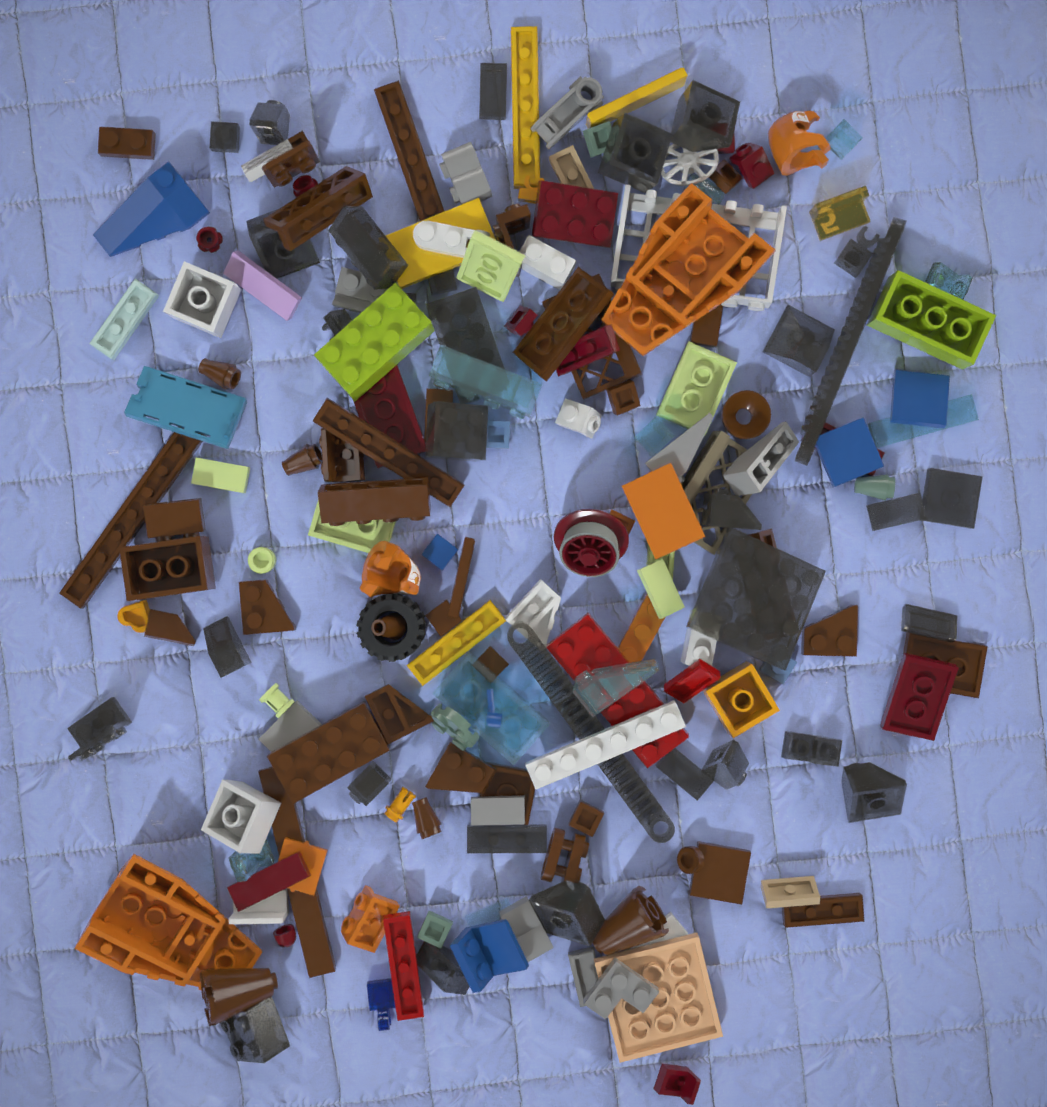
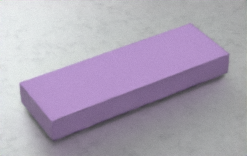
(262, 285)

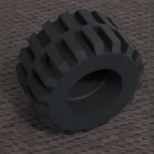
(381, 648)

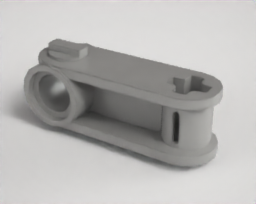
(568, 111)

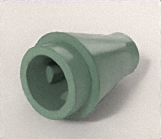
(876, 486)

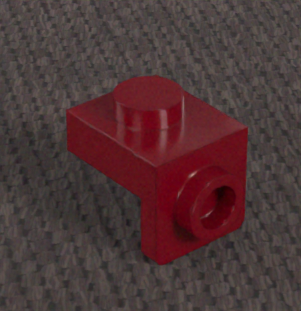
(752, 164)
(677, 1081)

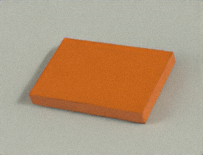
(663, 511)

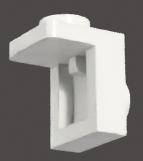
(579, 418)

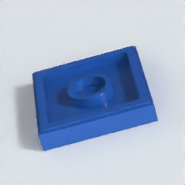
(920, 399)
(848, 452)

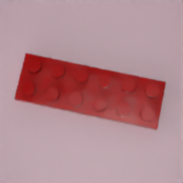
(588, 647)

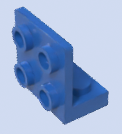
(488, 952)

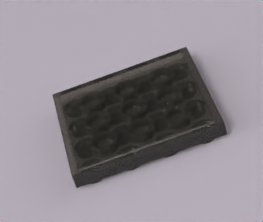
(756, 598)

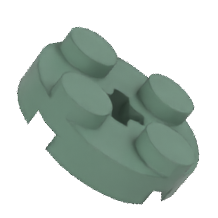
(454, 725)

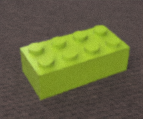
(931, 320)
(375, 342)

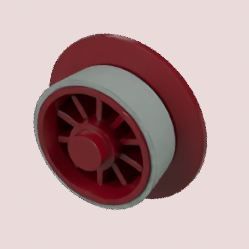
(590, 542)

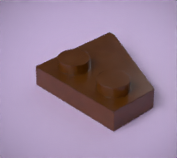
(396, 713)

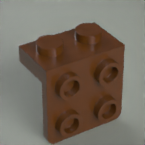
(293, 162)
(513, 220)

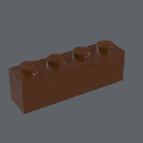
(374, 501)

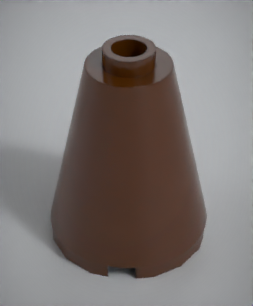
(631, 924)
(234, 990)

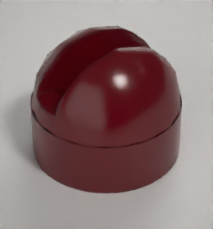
(285, 935)

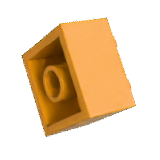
(740, 699)

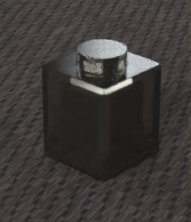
(368, 784)

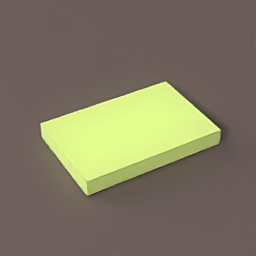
(489, 266)
(696, 386)
(351, 534)

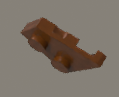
(262, 609)
(832, 635)
(461, 772)

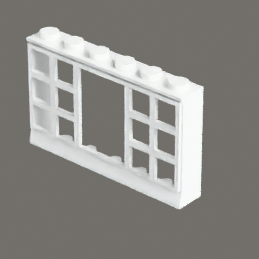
(730, 212)

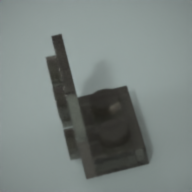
(98, 729)

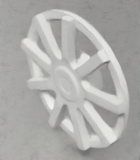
(689, 163)

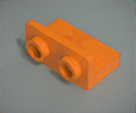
(365, 922)

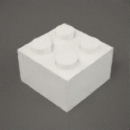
(202, 299)
(240, 816)

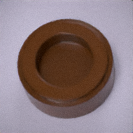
(690, 860)

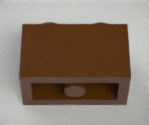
(174, 518)

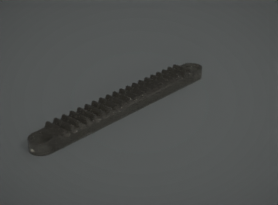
(848, 340)
(617, 769)

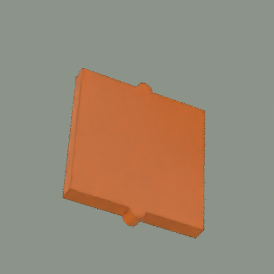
(314, 859)

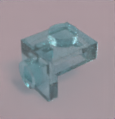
(948, 281)
(247, 863)

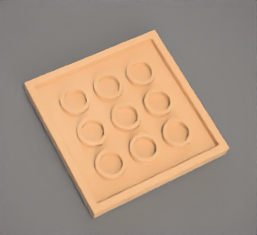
(680, 1012)

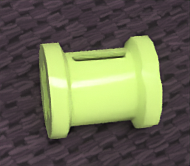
(277, 700)

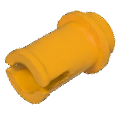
(399, 806)

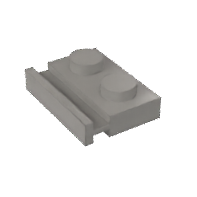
(354, 292)

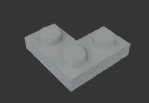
(616, 983)

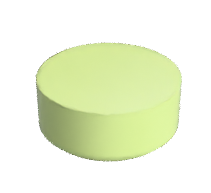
(261, 560)

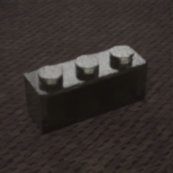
(367, 247)

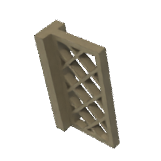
(699, 474)

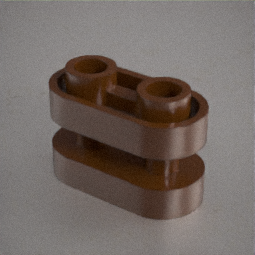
(577, 848)

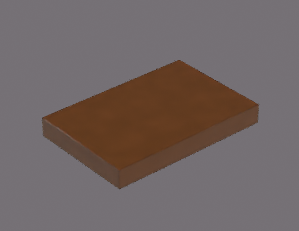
(967, 656)

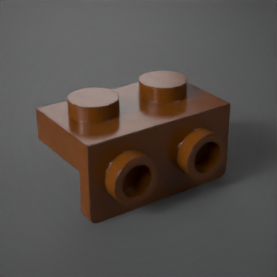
(340, 460)

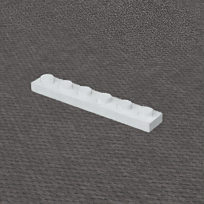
(605, 744)

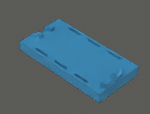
(186, 405)

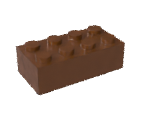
(328, 752)

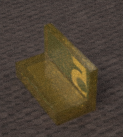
(840, 213)

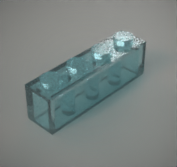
(484, 381)

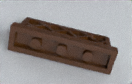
(625, 356)

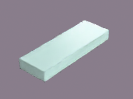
(124, 319)

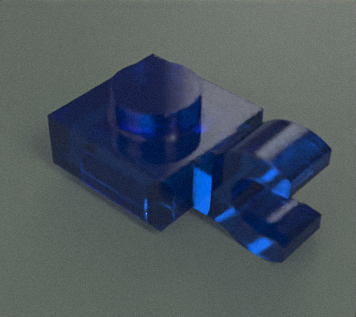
(381, 999)

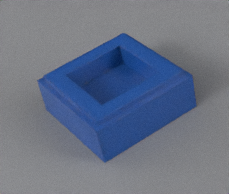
(440, 552)

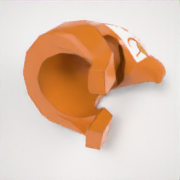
(789, 137)
(389, 571)

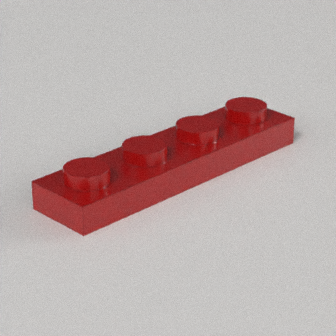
(403, 965)

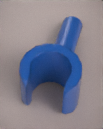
(493, 719)

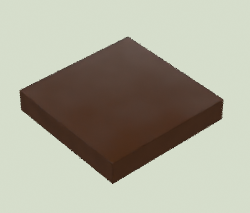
(512, 782)
(722, 875)

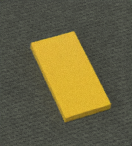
(426, 264)

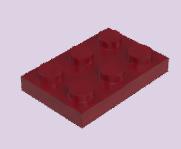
(574, 214)
(918, 696)

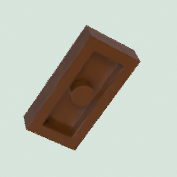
(126, 143)

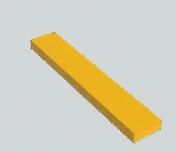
(525, 105)

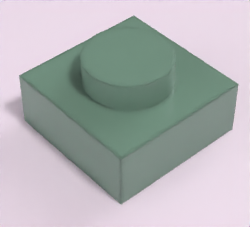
(597, 138)
(435, 929)

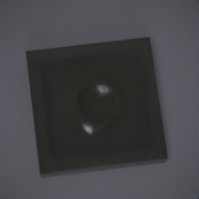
(951, 498)

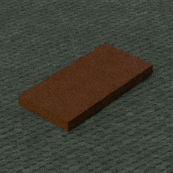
(563, 323)

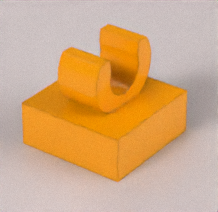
(528, 193)

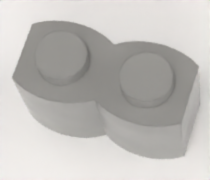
(465, 173)
(527, 928)

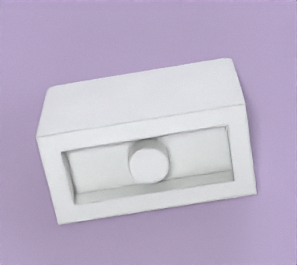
(268, 911)

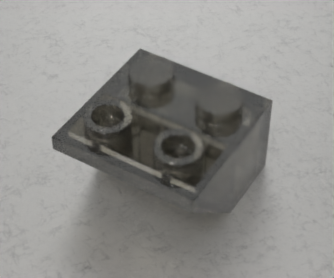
(256, 1033)

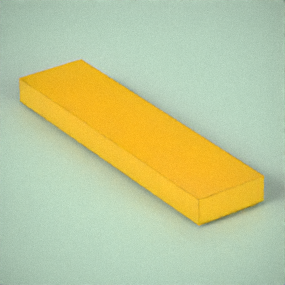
(637, 98)
(456, 642)

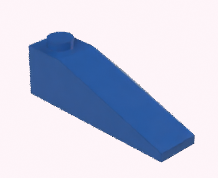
(151, 212)

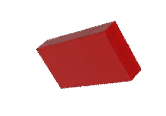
(692, 681)

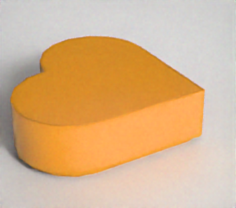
(135, 615)

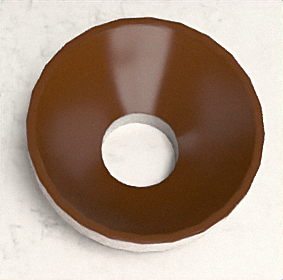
(758, 409)

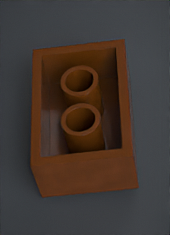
(167, 568)

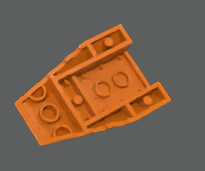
(683, 272)
(162, 928)

